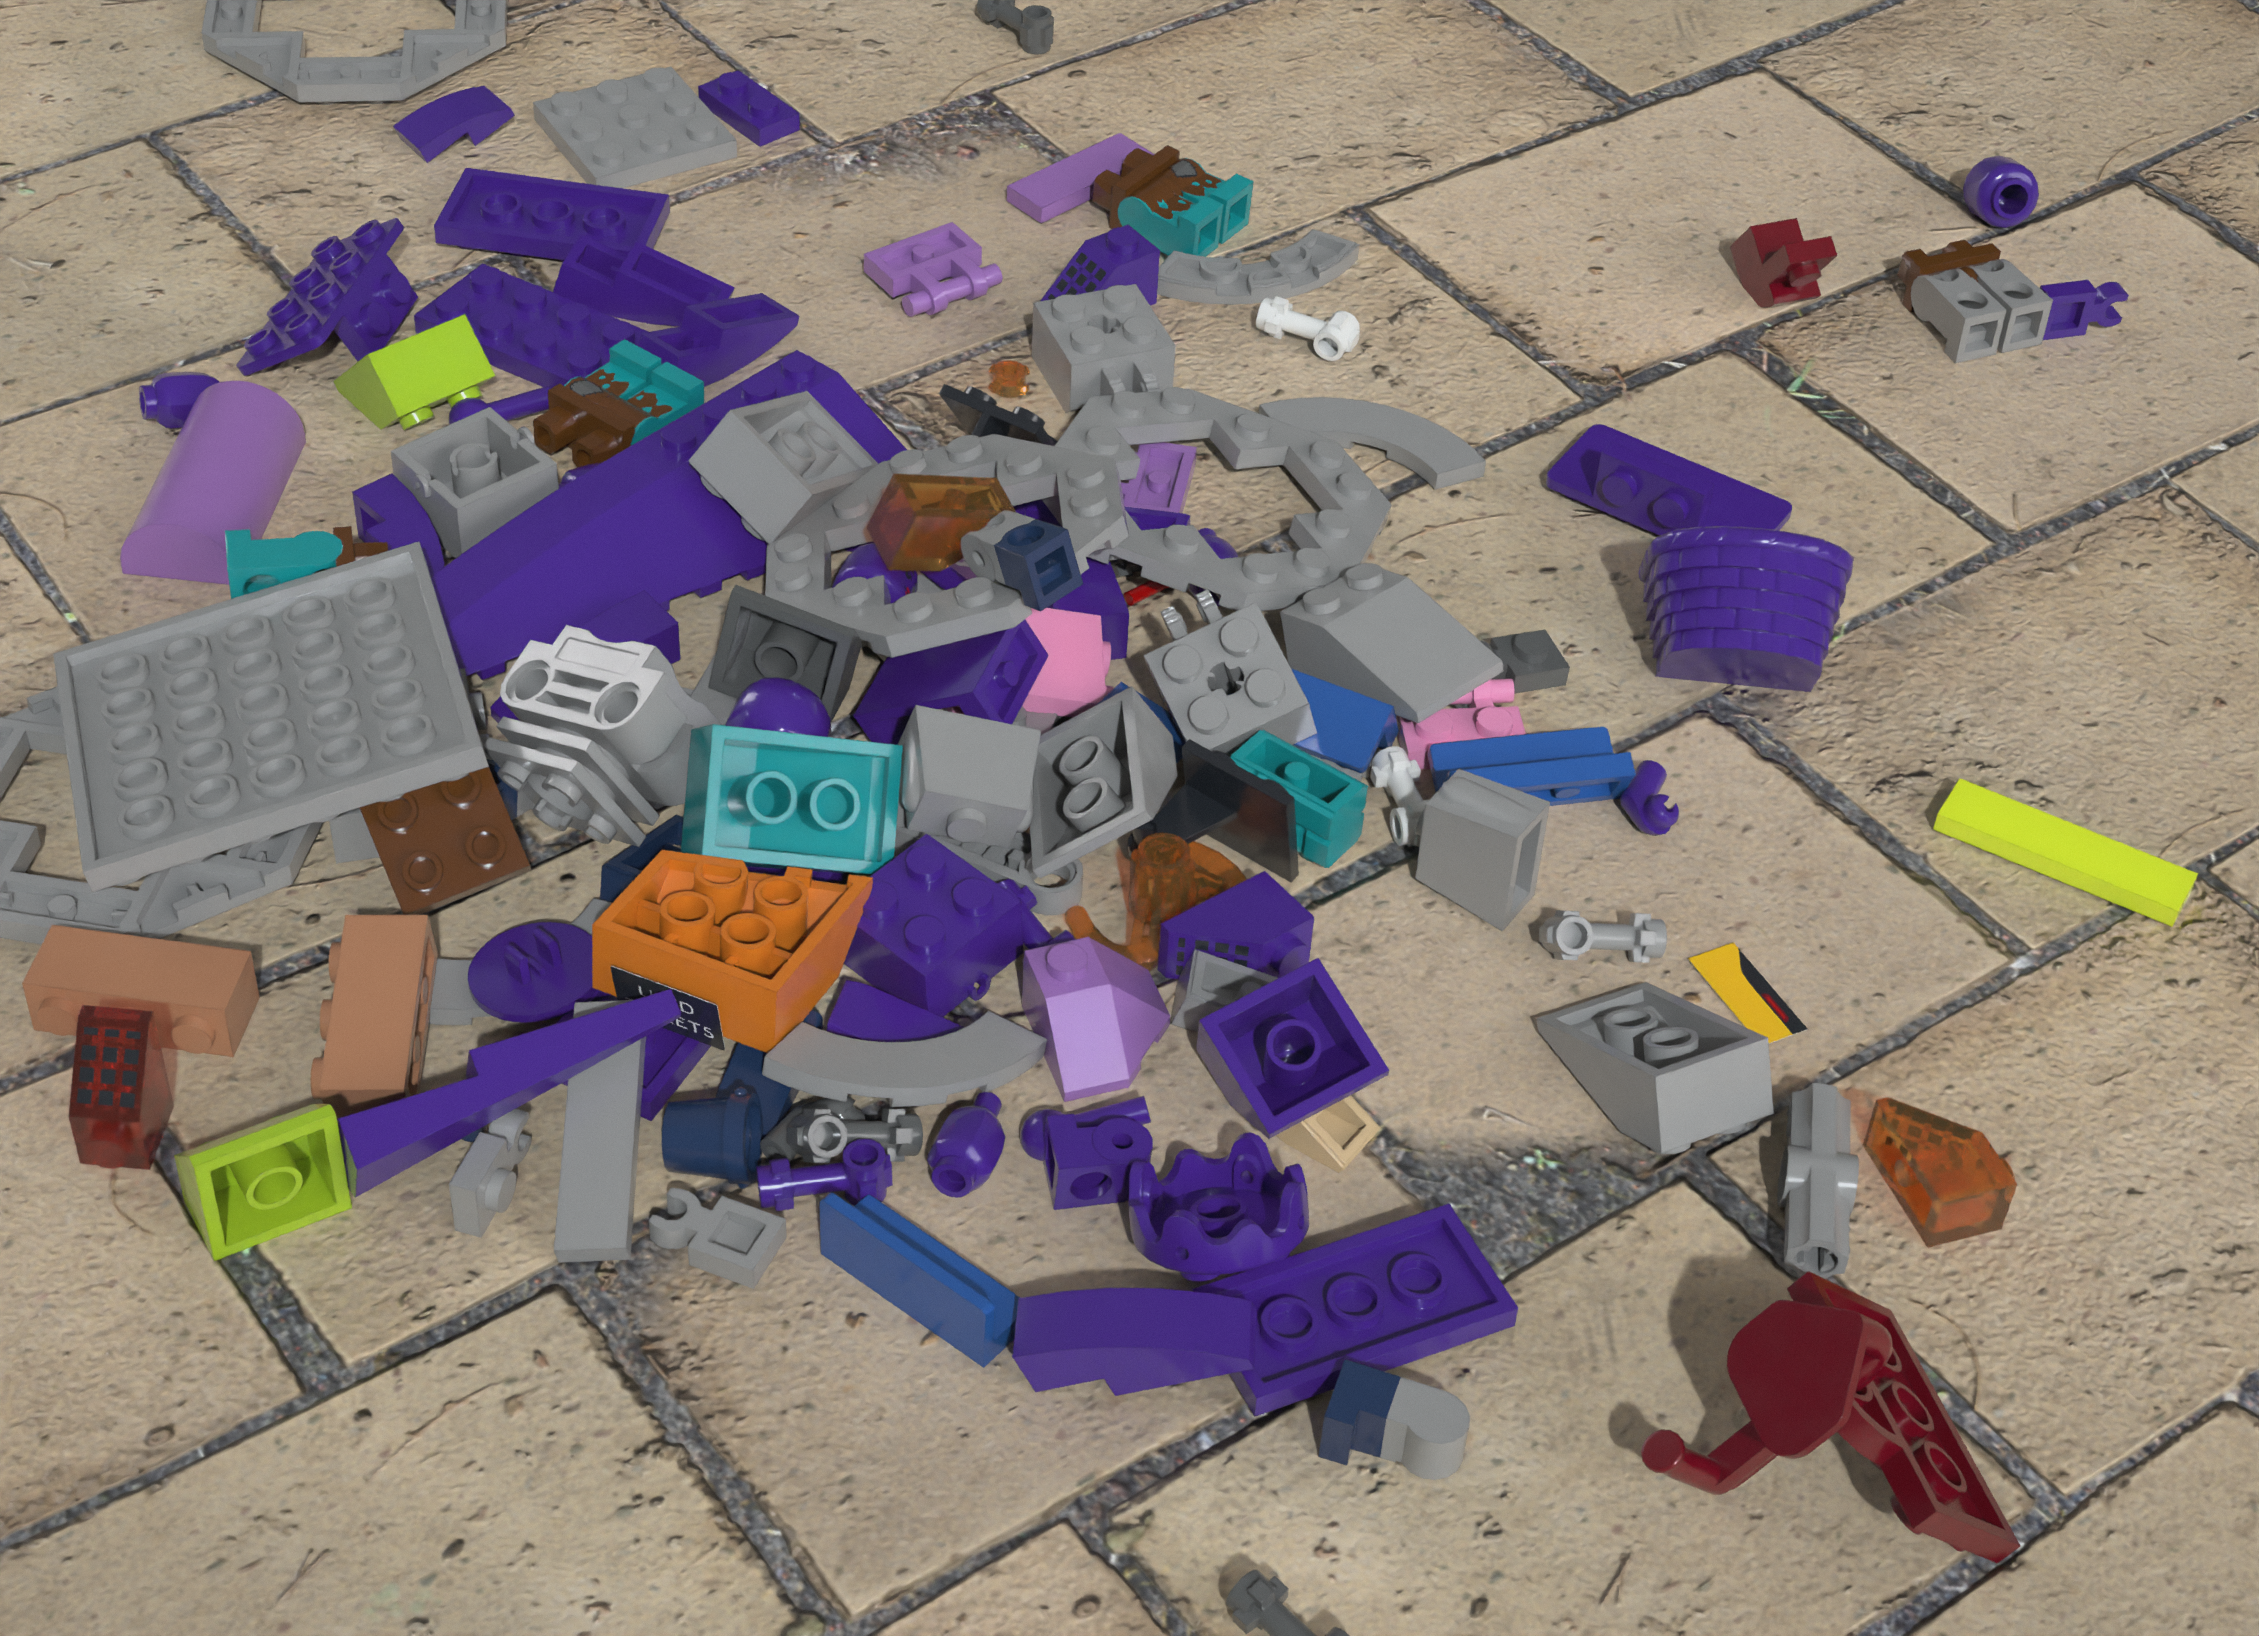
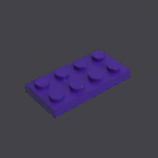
(546, 215)
(529, 327)
(1366, 1301)

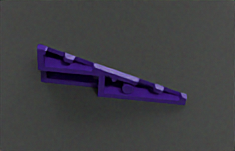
(497, 1080)

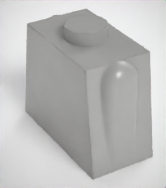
(967, 776)
(1482, 846)

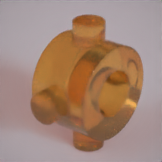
(1009, 379)

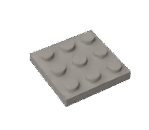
(634, 129)

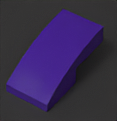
(440, 123)

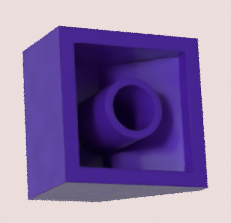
(1288, 1050)

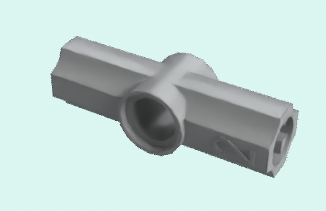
(1817, 1181)

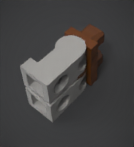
(1974, 300)

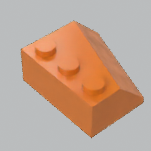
(733, 938)

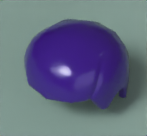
(780, 707)

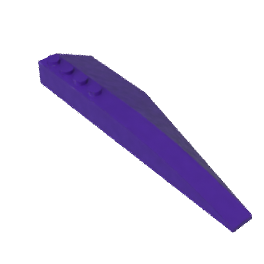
(627, 529)

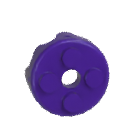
(1218, 1212)

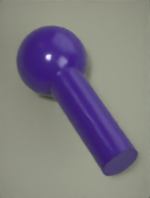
(507, 408)
(1034, 1126)

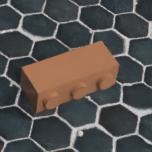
(196, 990)
(377, 1012)

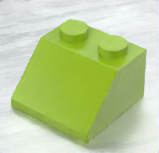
(417, 374)
(265, 1180)

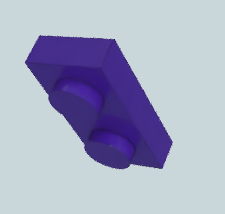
(749, 108)

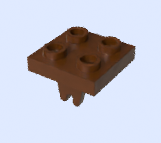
(445, 841)

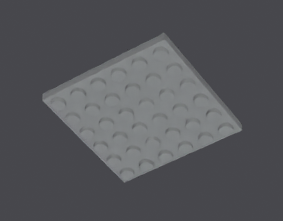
(262, 716)

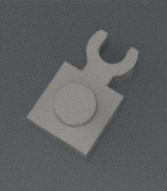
(485, 1175)
(724, 1241)

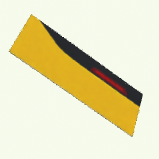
(1747, 993)

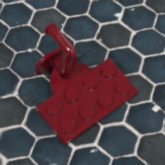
(1848, 1370)

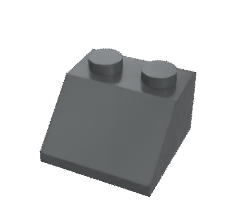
(783, 641)

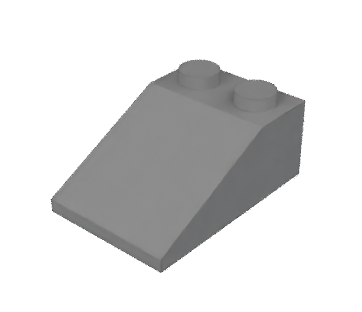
(779, 462)
(1386, 642)
(1098, 779)
(1663, 1065)

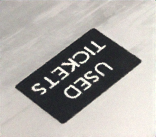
(698, 1017)

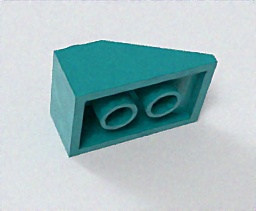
(791, 799)

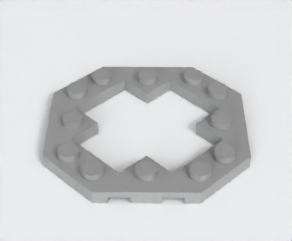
(279, 59)
(1027, 470)
(1179, 555)
(165, 899)

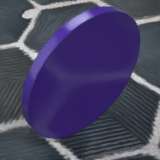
(533, 972)

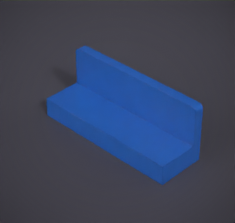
(1346, 724)
(1548, 765)
(919, 1276)

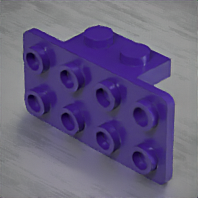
(343, 289)
(1658, 487)

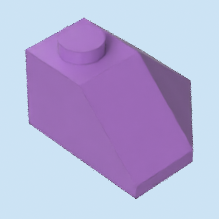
(1093, 1012)

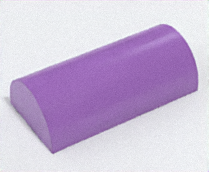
(216, 478)

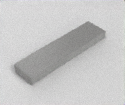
(600, 1155)

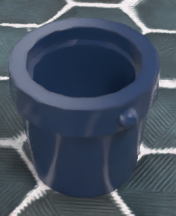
(714, 1137)

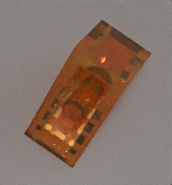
(927, 515)
(1939, 1172)

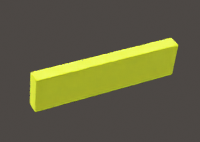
(2065, 852)

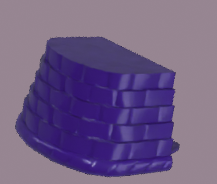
(1743, 605)

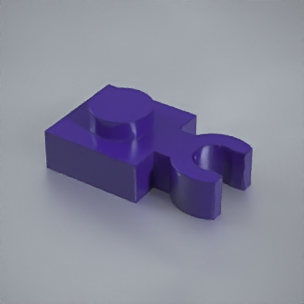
(2080, 303)

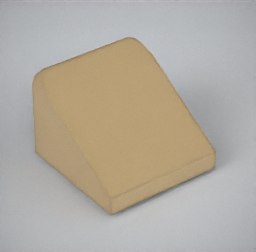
(1333, 1134)

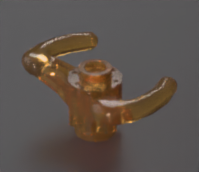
(1161, 887)

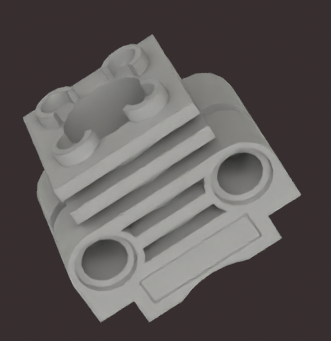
(596, 734)

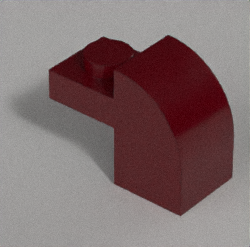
(1779, 264)

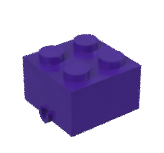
(935, 929)

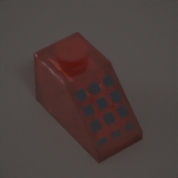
(118, 1088)

